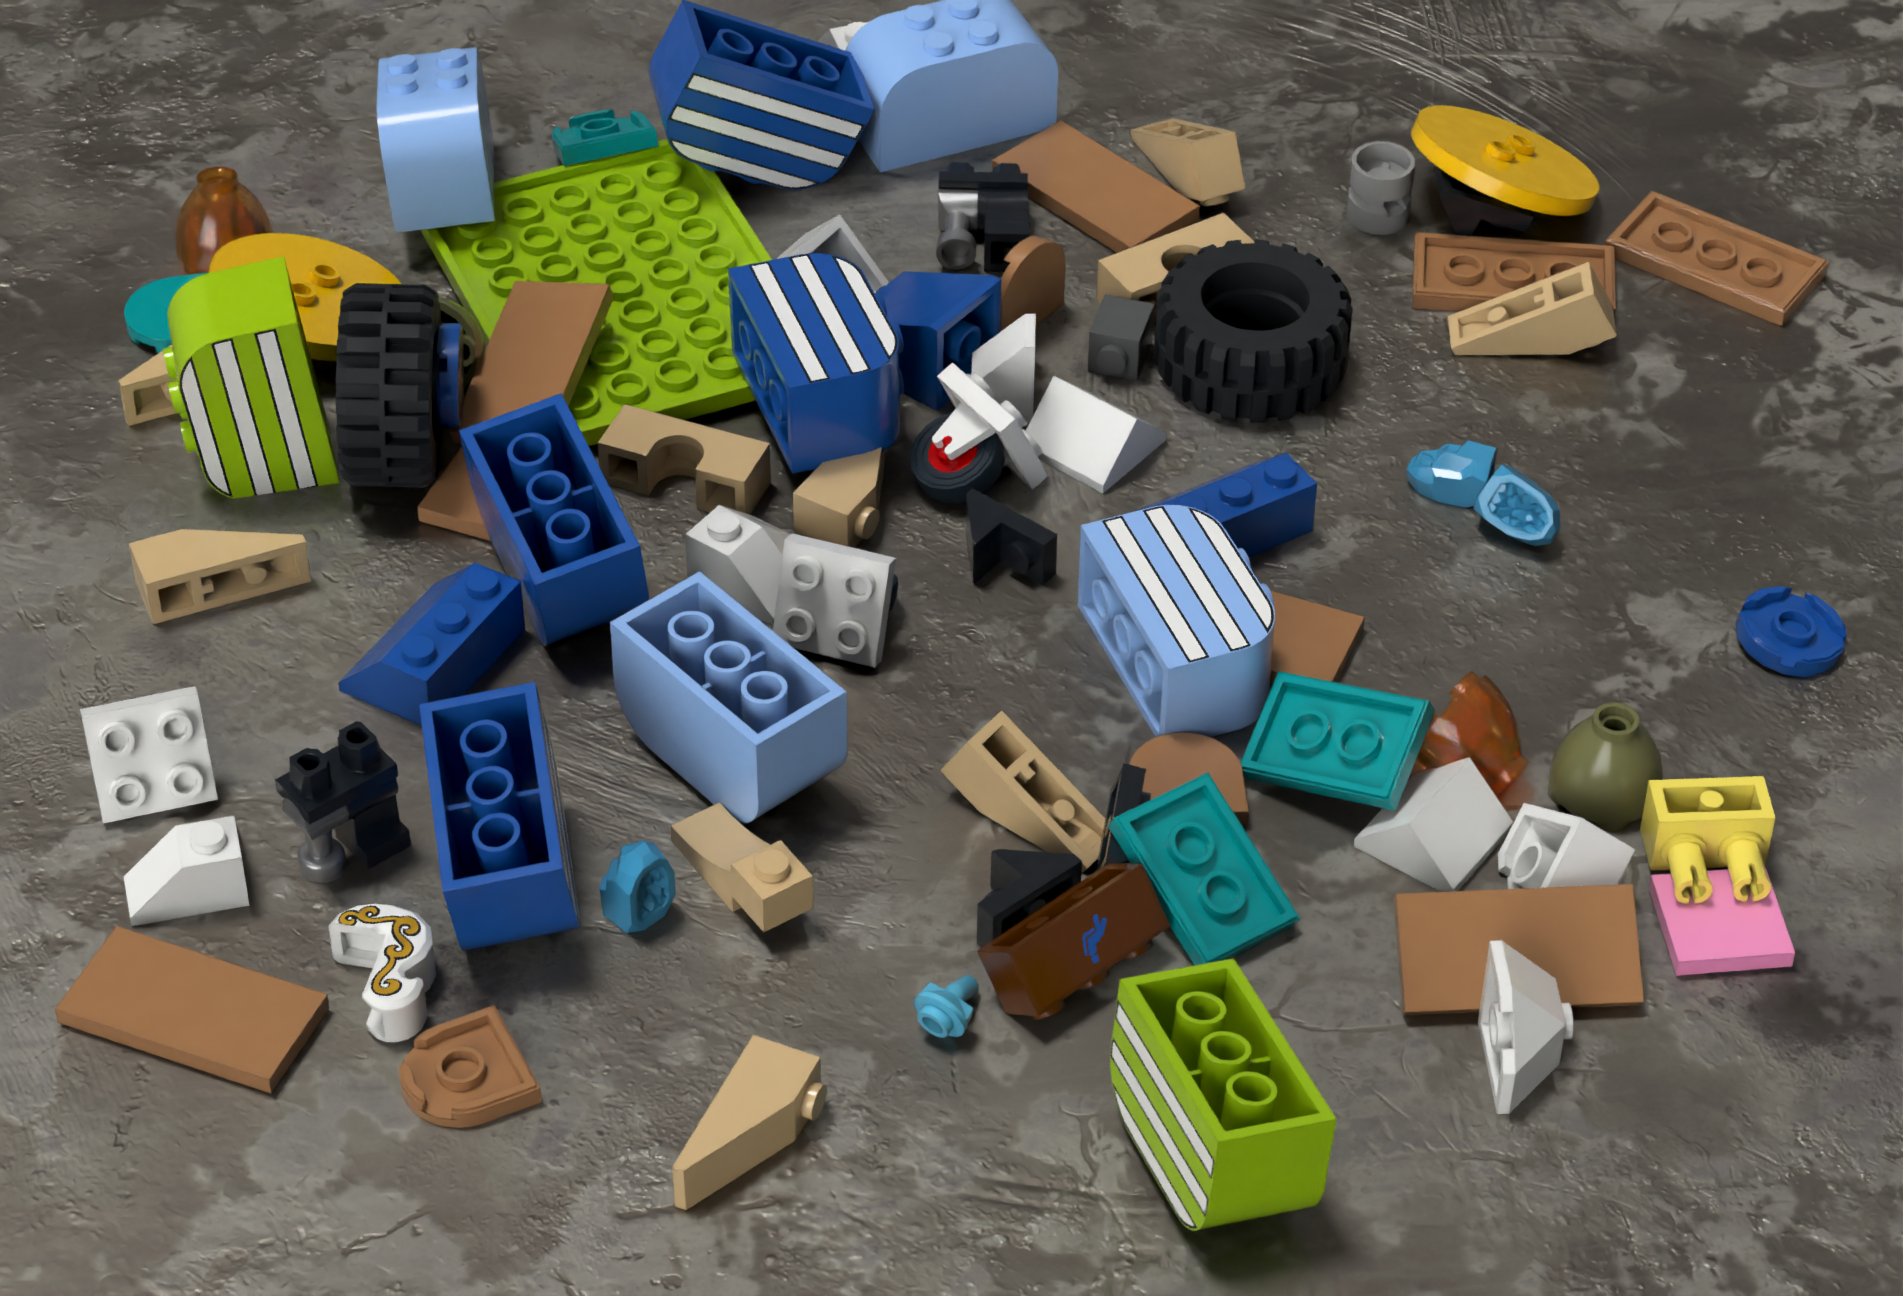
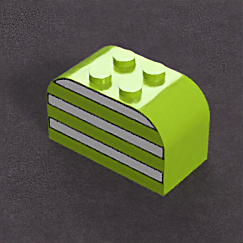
(247, 382)
(1217, 1097)

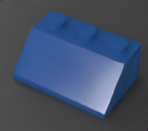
(1256, 503)
(440, 643)

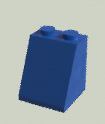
(940, 323)

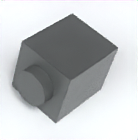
(1120, 337)

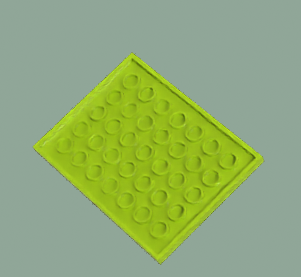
(661, 242)

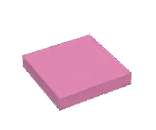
(1722, 930)

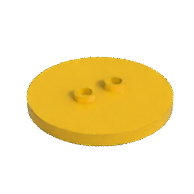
(1504, 160)
(318, 277)

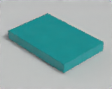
(1337, 740)
(1204, 871)

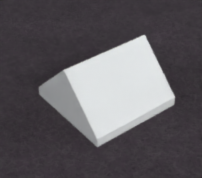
(1090, 436)
(1440, 827)

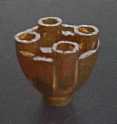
(214, 215)
(1477, 727)

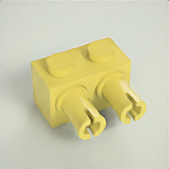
(1709, 825)

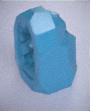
(1453, 472)
(1519, 507)
(637, 887)

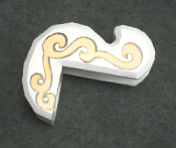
(402, 960)

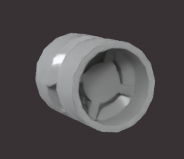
(1380, 188)

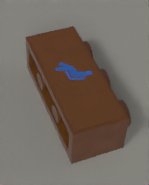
(1074, 940)

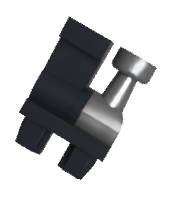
(981, 203)
(347, 791)

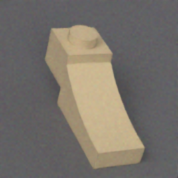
(744, 868)

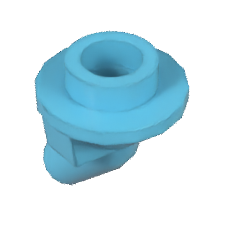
(945, 1010)

